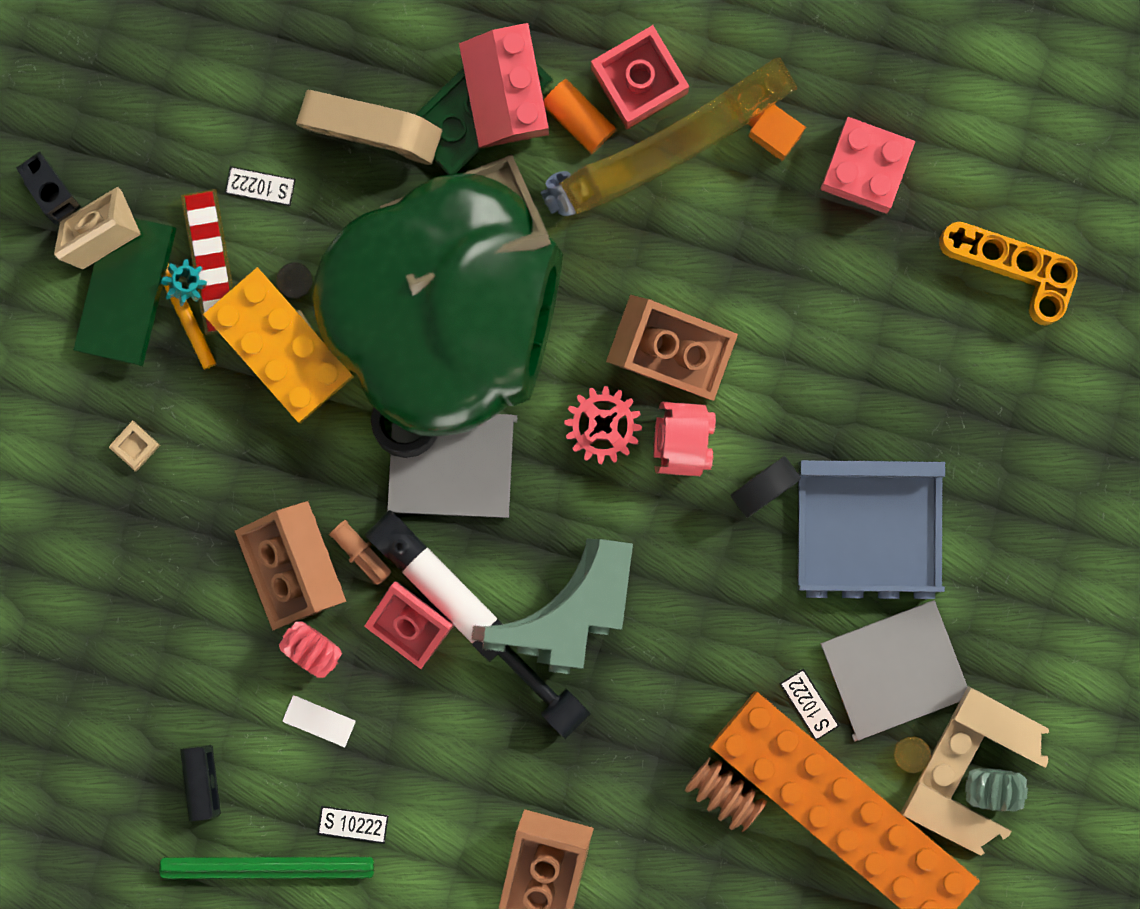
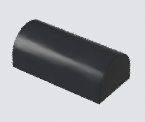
(200, 782)

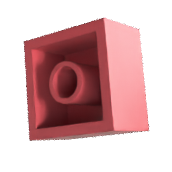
(639, 77)
(867, 165)

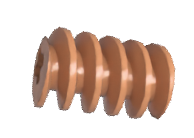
(726, 795)

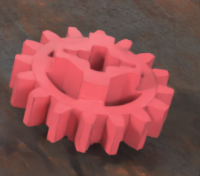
(592, 412)

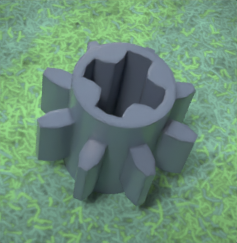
(555, 195)

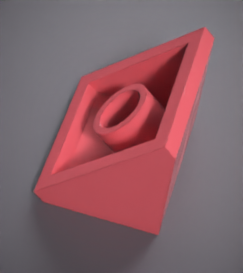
(408, 625)

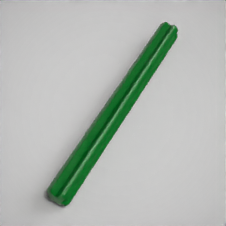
(266, 867)

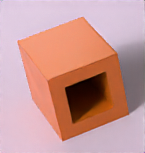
(776, 131)

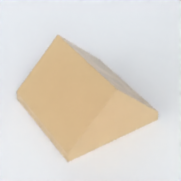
(96, 230)

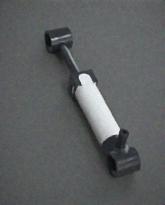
(465, 610)

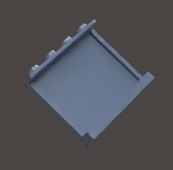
(870, 528)

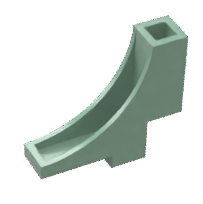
(587, 604)

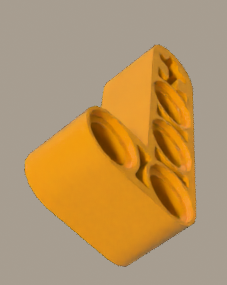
(1006, 265)

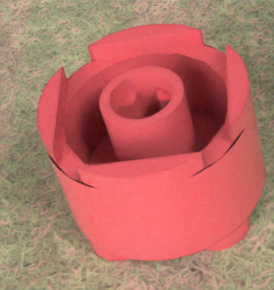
(683, 439)

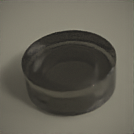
(295, 280)

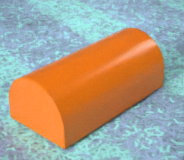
(578, 116)

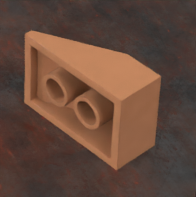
(671, 347)
(545, 863)

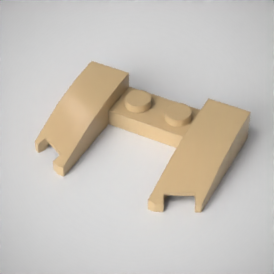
(931, 797)

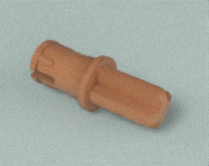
(360, 552)

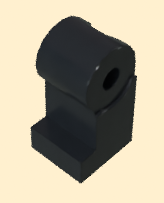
(47, 188)

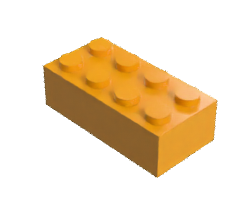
(278, 345)

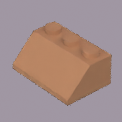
(290, 565)

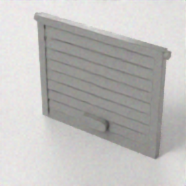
(457, 474)
(895, 670)

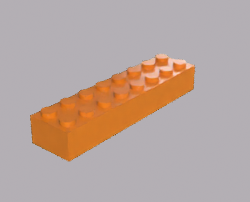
(841, 809)

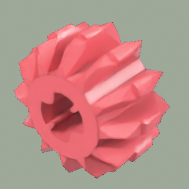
(310, 649)

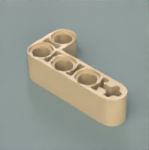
(370, 125)

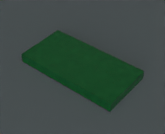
(453, 114)
(126, 296)

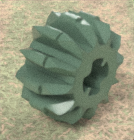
(996, 789)

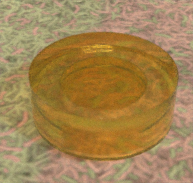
(912, 754)

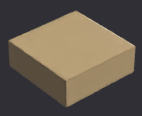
(134, 446)

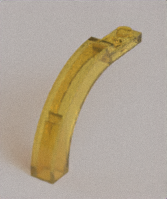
(680, 141)

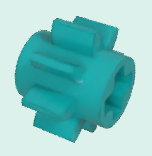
(175, 286)

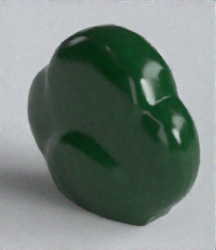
(464, 339)

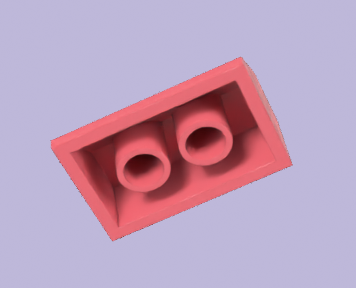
(504, 86)

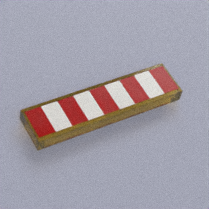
(208, 248)

